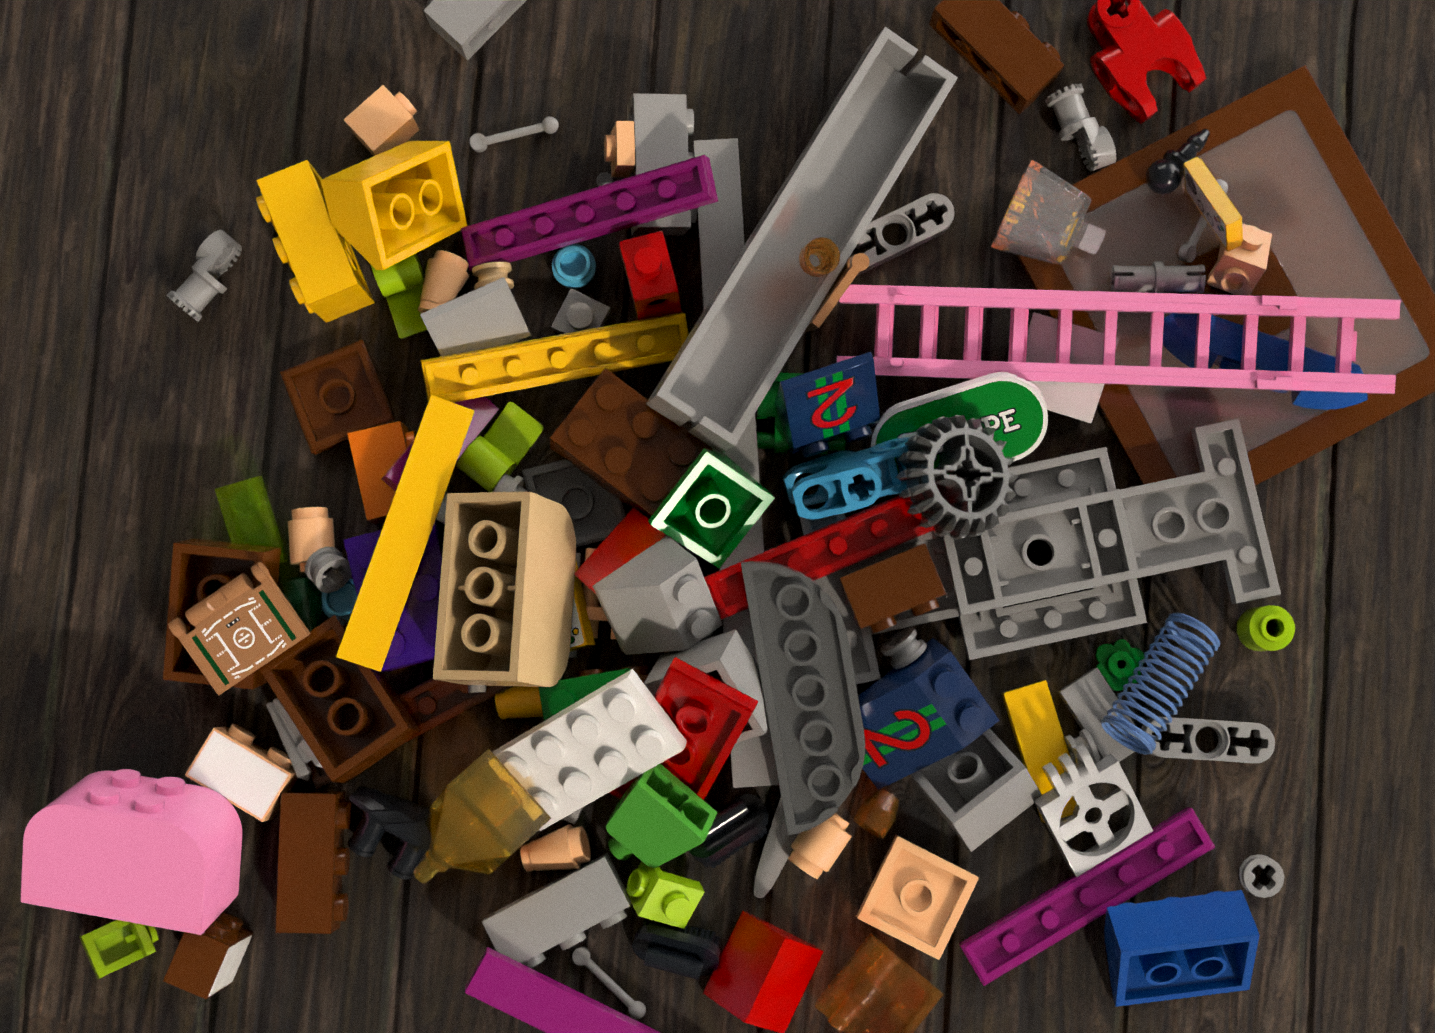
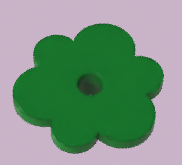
(1110, 654)

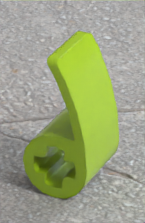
(403, 288)
(501, 447)

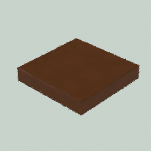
(337, 396)

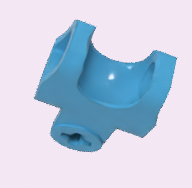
(870, 468)

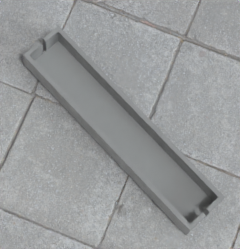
(827, 194)

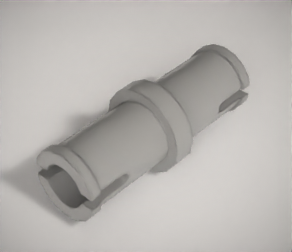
(1158, 278)

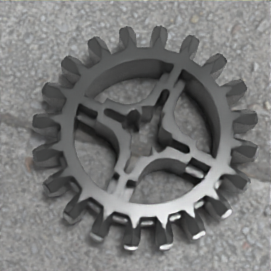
(946, 498)

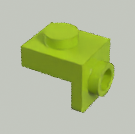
(663, 895)
(118, 945)

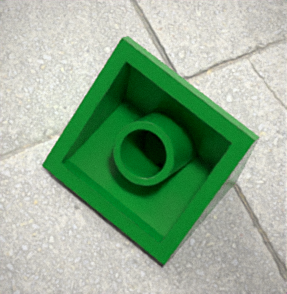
(712, 507)

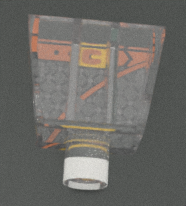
(1046, 218)

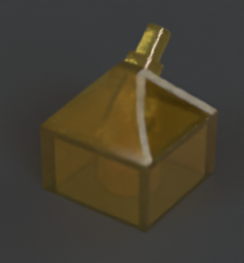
(479, 820)

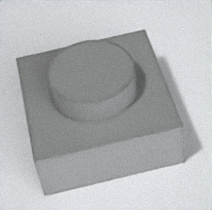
(580, 314)

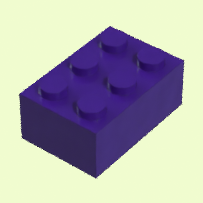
(417, 626)

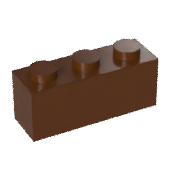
(998, 48)
(312, 861)

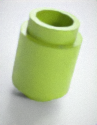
(1253, 632)

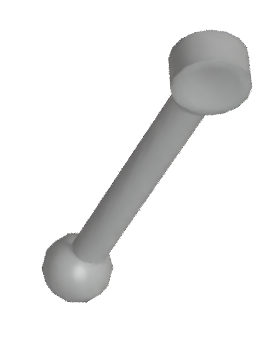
(480, 143)
(1188, 251)
(582, 956)

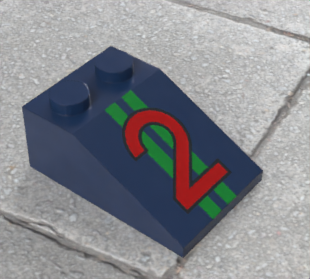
(829, 405)
(920, 715)

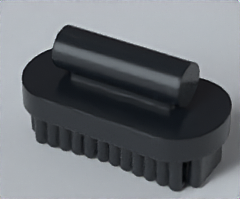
(733, 827)
(677, 950)

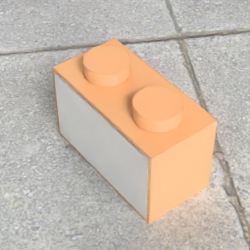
(243, 771)

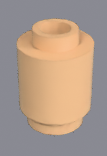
(309, 532)
(820, 846)

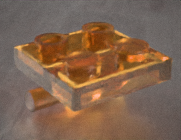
(877, 993)

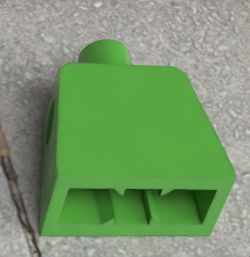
(658, 819)

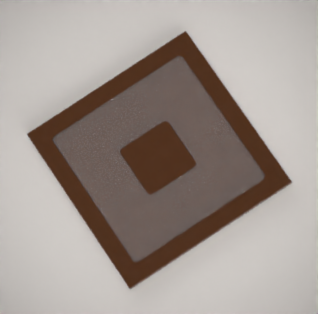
(1330, 239)

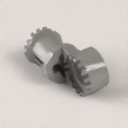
(1076, 123)
(203, 284)

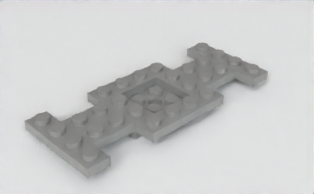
(1097, 542)

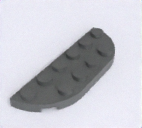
(806, 691)

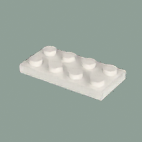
(592, 747)

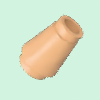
(442, 280)
(557, 850)

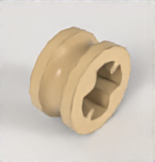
(491, 272)

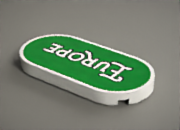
(997, 399)

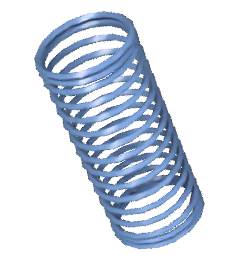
(1186, 640)

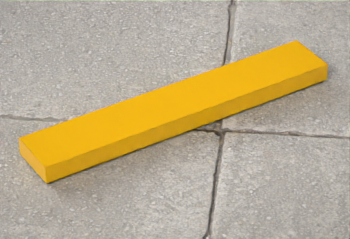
(554, 358)
(405, 533)

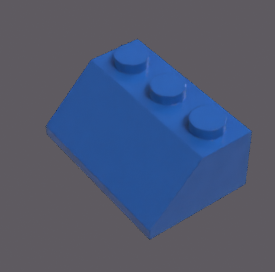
(1180, 947)

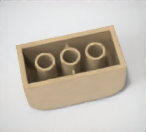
(505, 590)

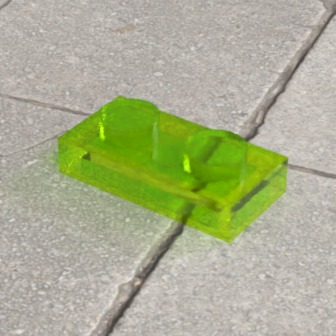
(249, 514)

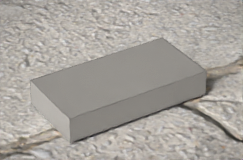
(1088, 702)

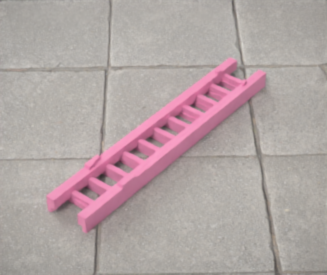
(1113, 302)

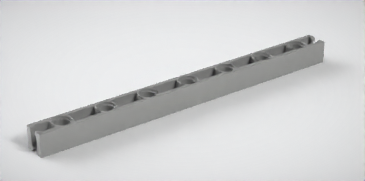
(720, 244)

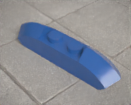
(1271, 355)

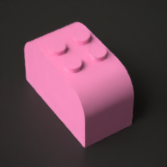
(135, 851)

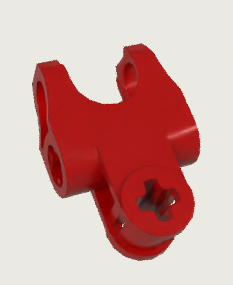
(1138, 44)

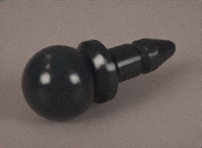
(1166, 174)

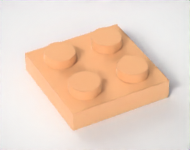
(917, 897)

